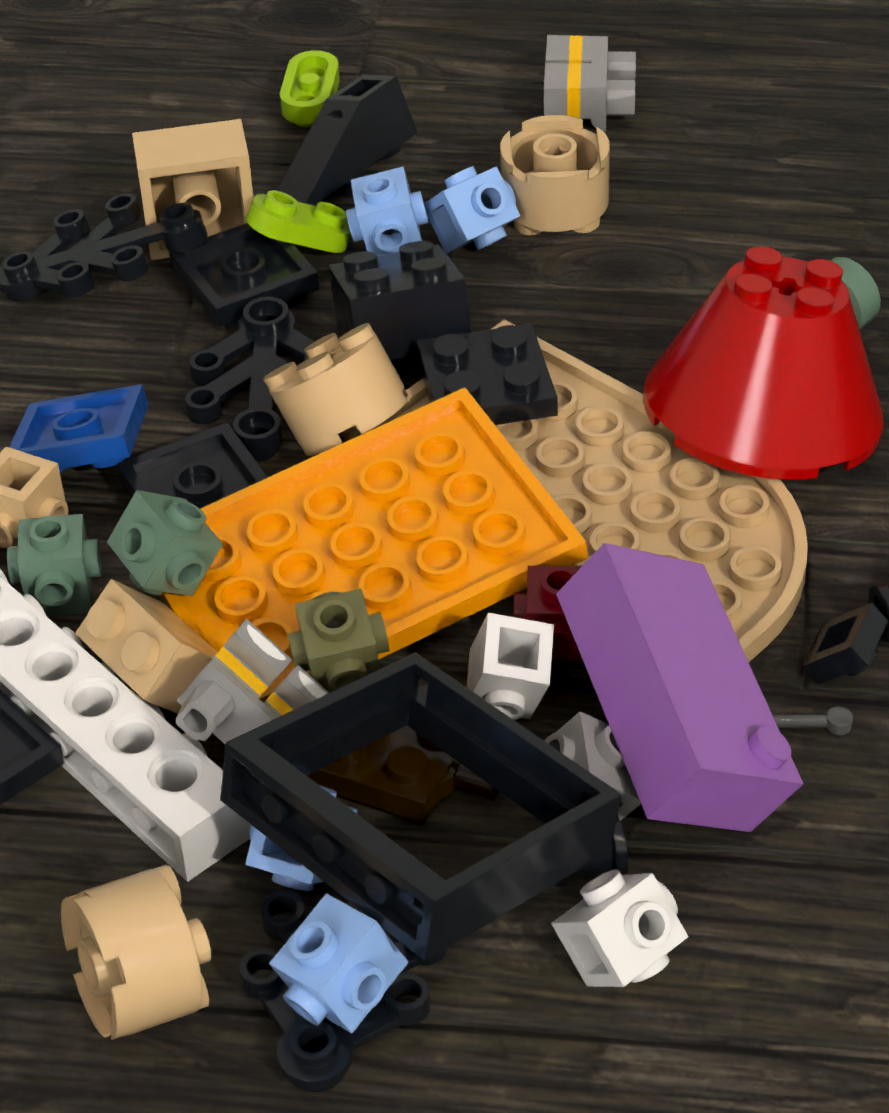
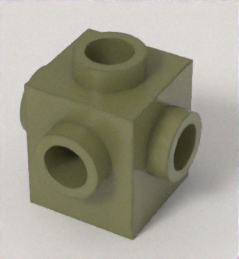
(337, 638)

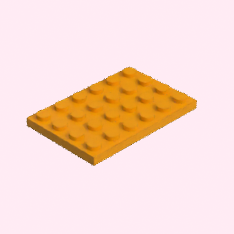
(415, 513)

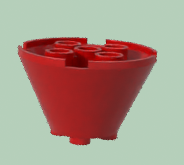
(770, 373)

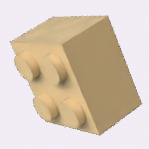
(198, 167)

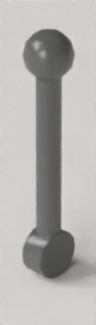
(836, 721)

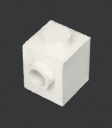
(511, 663)

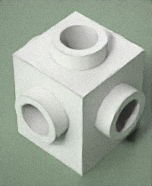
(621, 929)

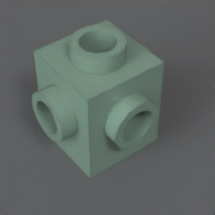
(164, 543)
(56, 563)

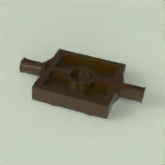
(400, 775)

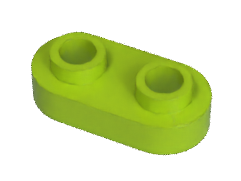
(307, 84)
(298, 223)

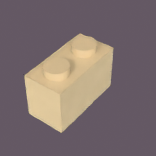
(145, 644)

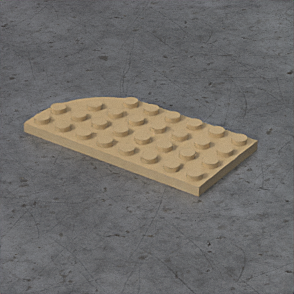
(639, 491)

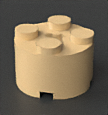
(557, 174)
(337, 390)
(136, 952)

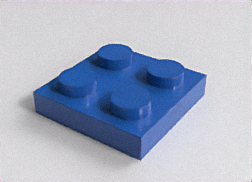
(84, 427)

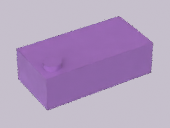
(677, 690)

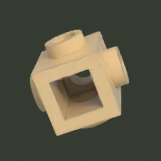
(27, 490)

